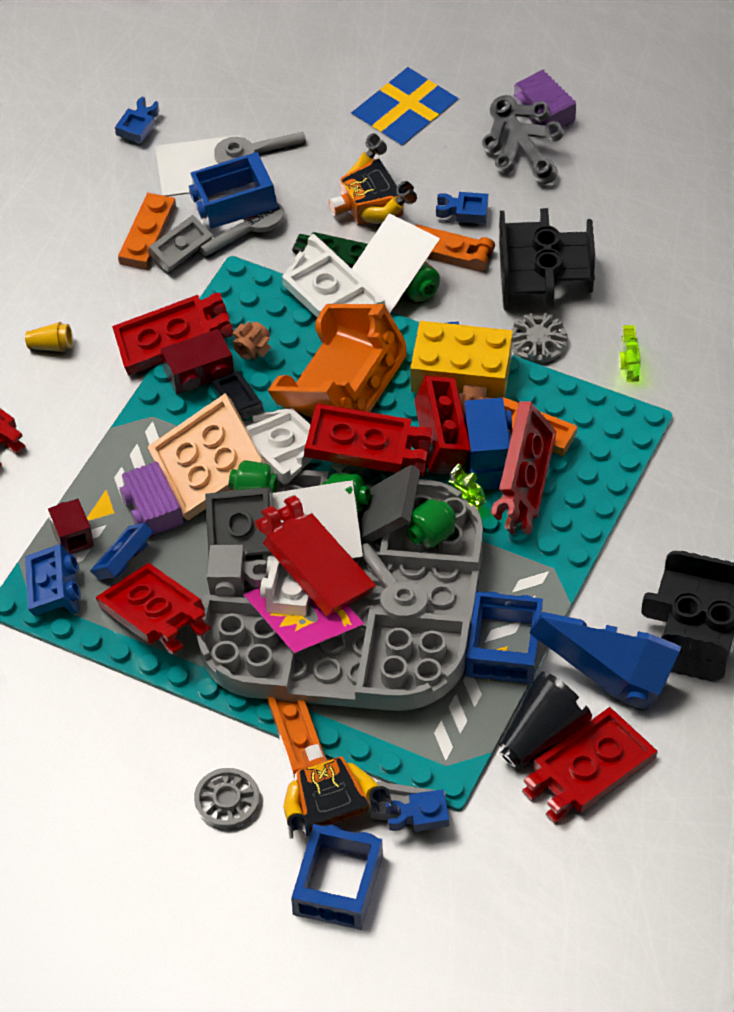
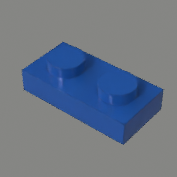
(128, 544)

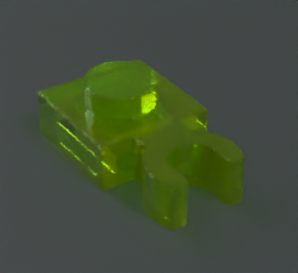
(630, 357)
(466, 484)

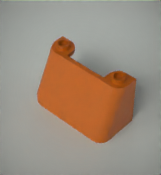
(351, 366)

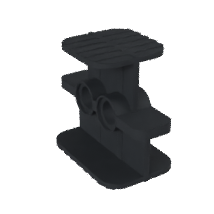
(540, 257)
(706, 592)

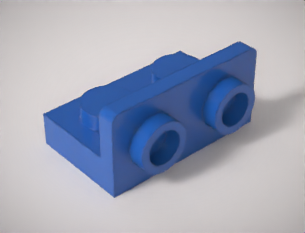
(52, 580)

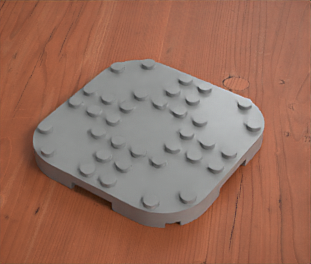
(385, 659)

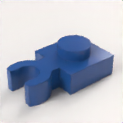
(137, 124)
(467, 207)
(424, 810)

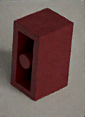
(197, 361)

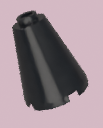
(542, 721)

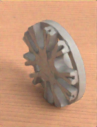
(539, 338)
(226, 798)

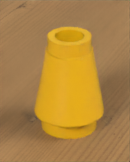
(50, 338)

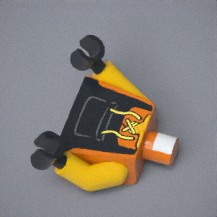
(369, 189)
(329, 792)

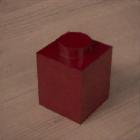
(71, 526)

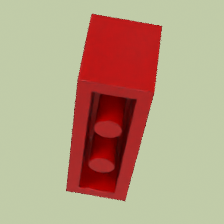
(440, 409)

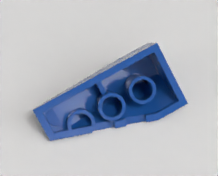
(619, 663)

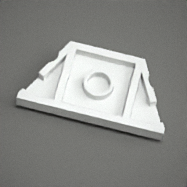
(324, 278)
(281, 441)

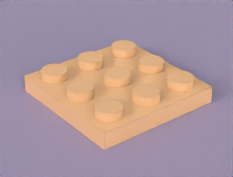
(203, 453)

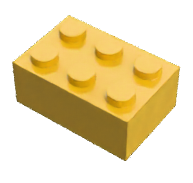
(465, 353)

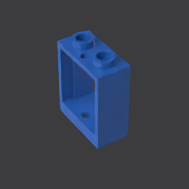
(228, 176)
(498, 663)
(329, 906)

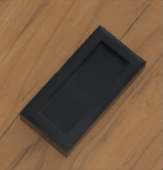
(239, 392)

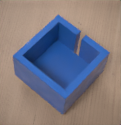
(489, 439)

